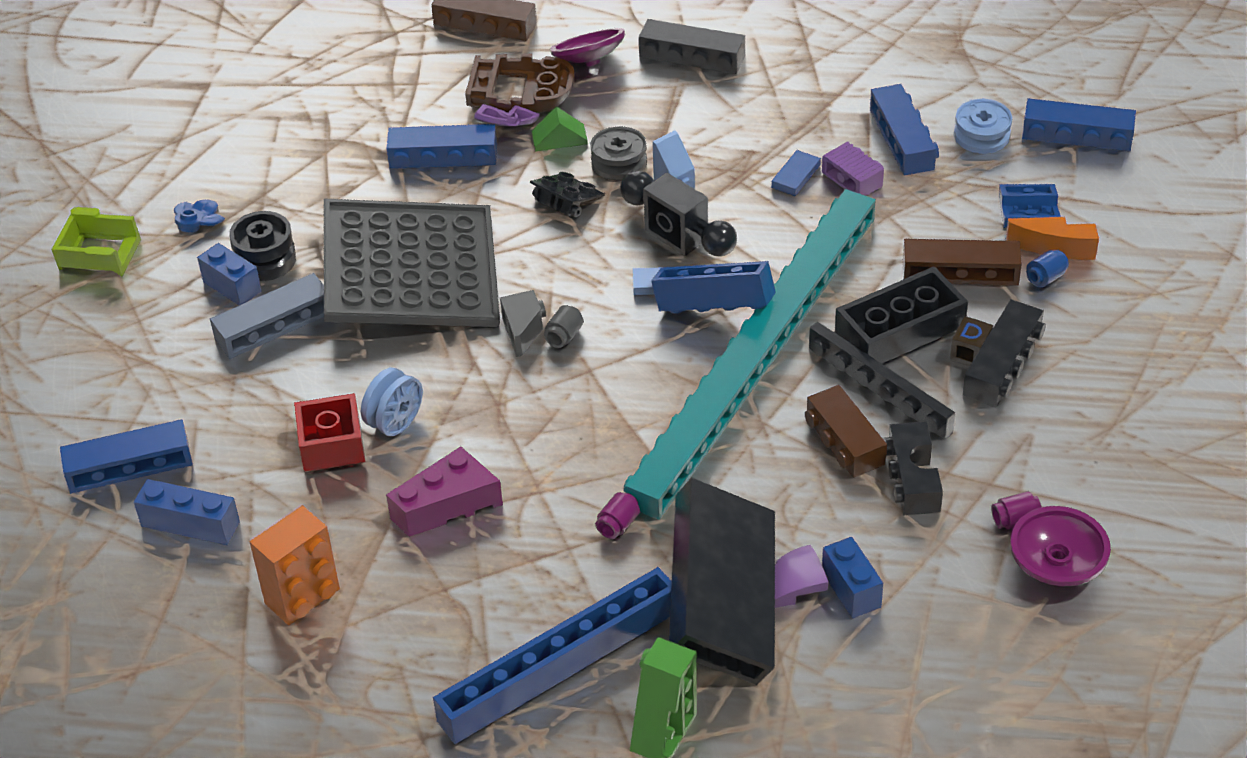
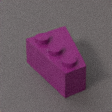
(443, 491)

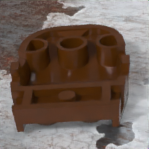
(546, 85)

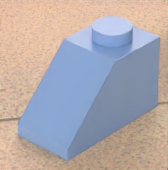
(672, 158)

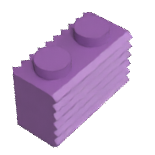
(853, 169)

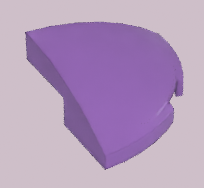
(516, 116)
(798, 574)

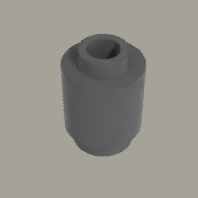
(563, 326)

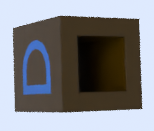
(969, 340)

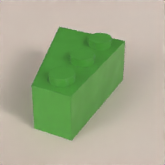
(664, 699)

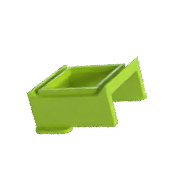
(91, 224)

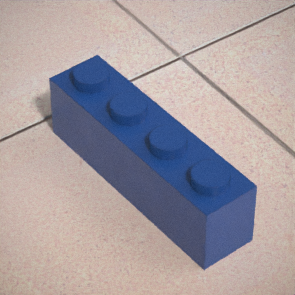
(1079, 124)
(903, 129)
(441, 146)
(713, 287)
(125, 456)

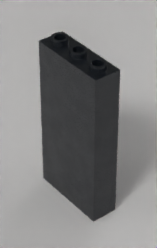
(724, 581)

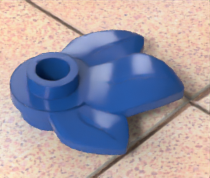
(191, 216)

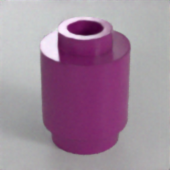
(1012, 508)
(617, 515)

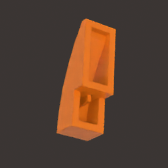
(1053, 233)

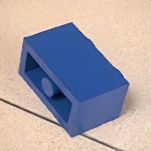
(229, 274)
(852, 577)

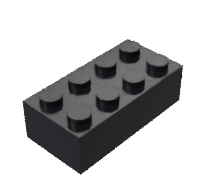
(902, 315)

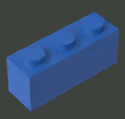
(187, 512)

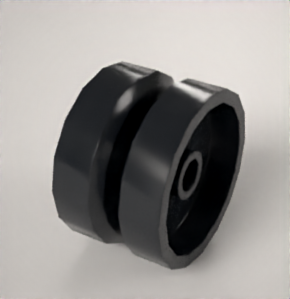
(266, 242)

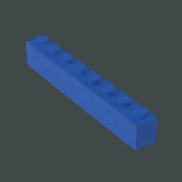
(553, 656)

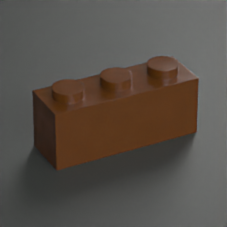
(846, 431)

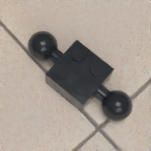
(677, 214)

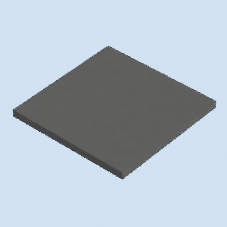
(409, 263)

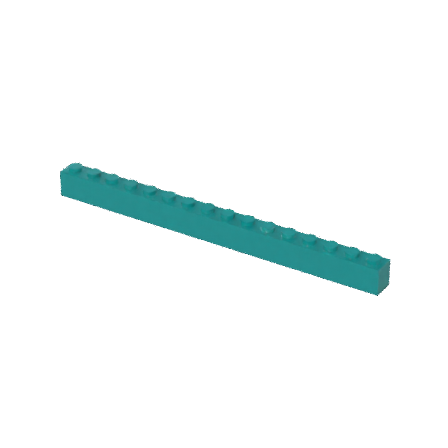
(749, 355)

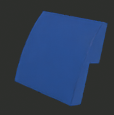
(1028, 201)

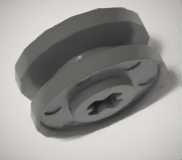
(618, 152)

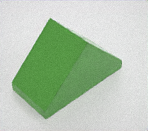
(558, 131)

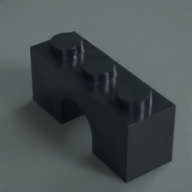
(915, 488)

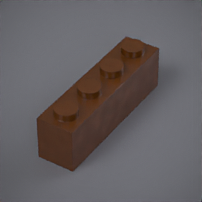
(492, 17)
(965, 260)

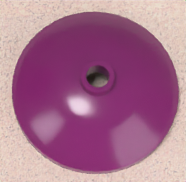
(589, 46)
(1060, 546)

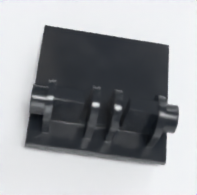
(564, 193)

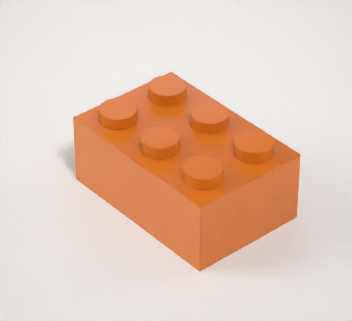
(295, 565)

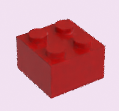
(329, 432)

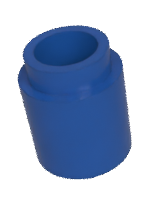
(1047, 268)

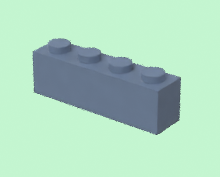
(269, 316)

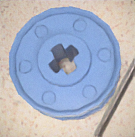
(983, 126)
(391, 401)

